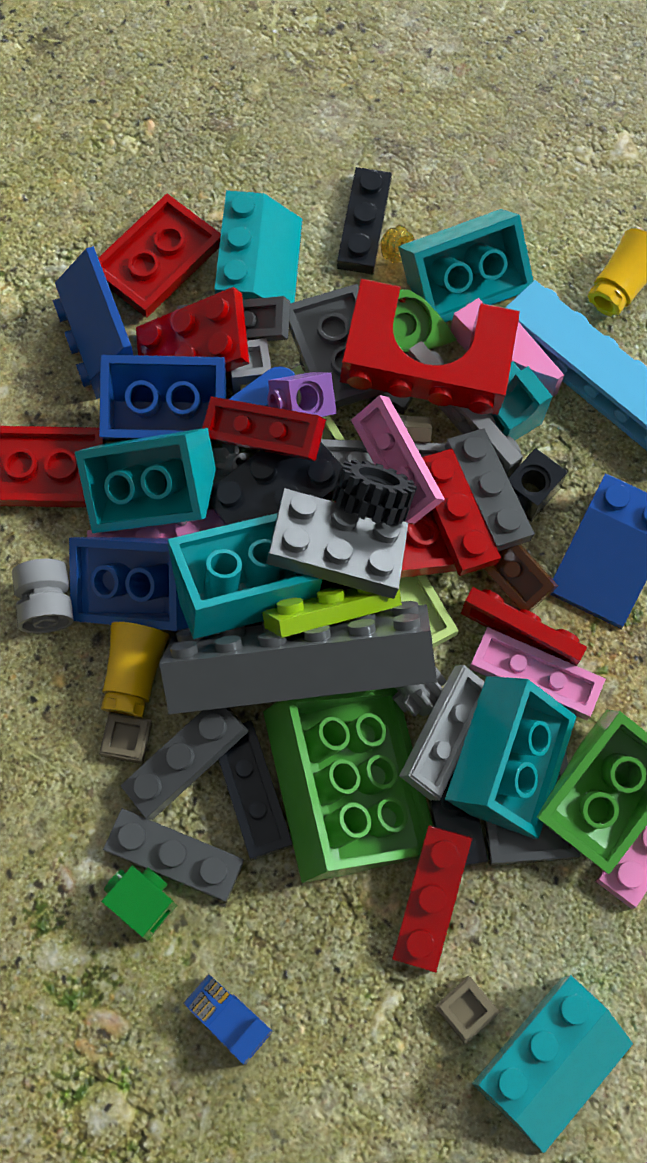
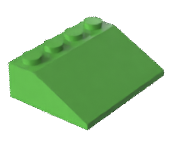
(342, 782)

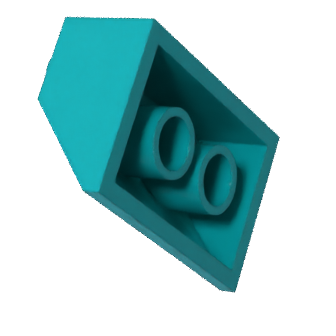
(258, 247)
(469, 262)
(147, 480)
(226, 578)
(511, 755)
(554, 1062)

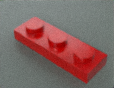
(264, 428)
(460, 517)
(523, 625)
(432, 898)

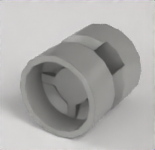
(42, 597)

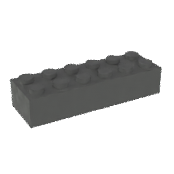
(261, 667)

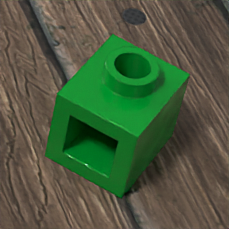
(139, 900)

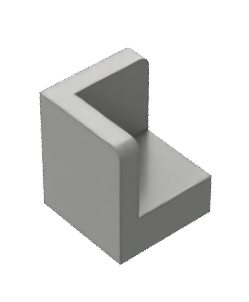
(259, 364)

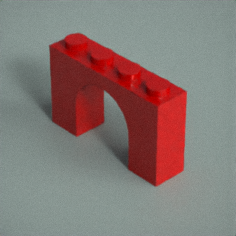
(471, 382)

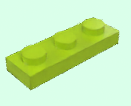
(328, 608)

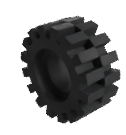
(374, 492)

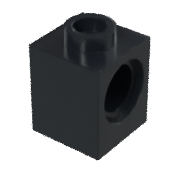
(542, 473)

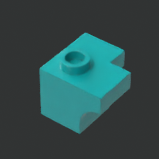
(524, 403)

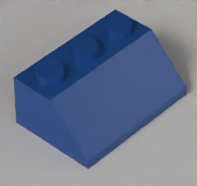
(91, 316)
(156, 394)

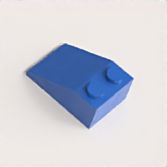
(607, 554)
(124, 582)

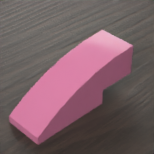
(525, 351)

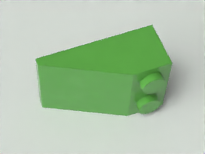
(602, 792)

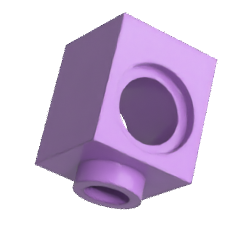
(315, 391)

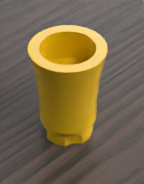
(622, 275)
(131, 667)

